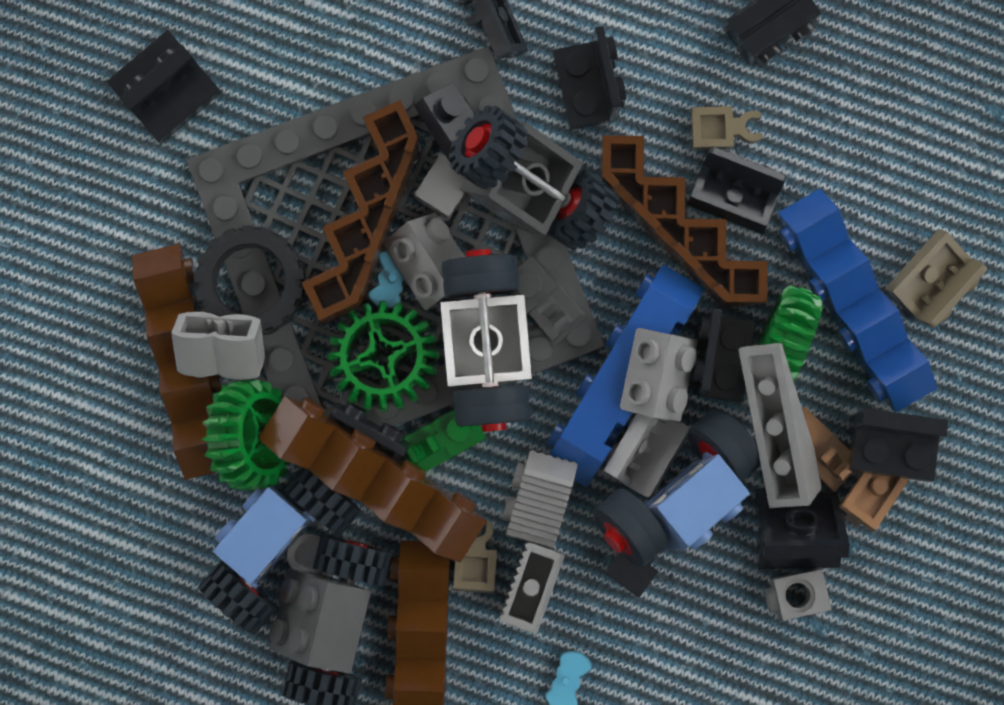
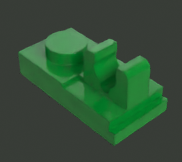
(440, 441)

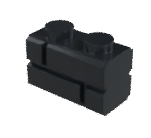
(768, 24)

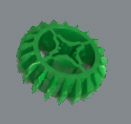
(793, 324)
(364, 361)
(233, 433)

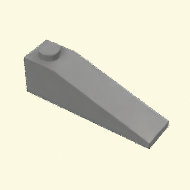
(779, 427)

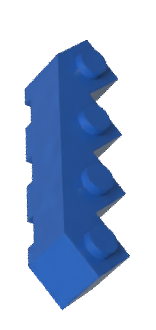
(849, 289)
(598, 419)

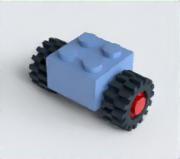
(263, 537)

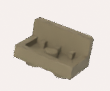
(935, 280)

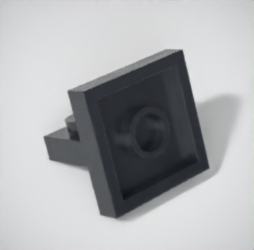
(164, 87)
(895, 444)
(801, 534)

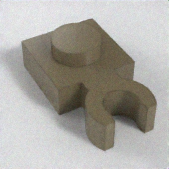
(718, 128)
(477, 567)

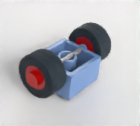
(691, 502)

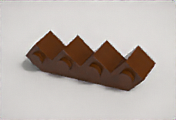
(361, 235)
(692, 243)
(167, 289)
(360, 470)
(419, 626)

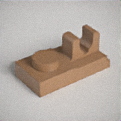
(830, 453)
(871, 499)

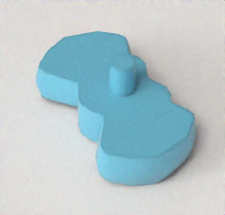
(389, 283)
(563, 687)

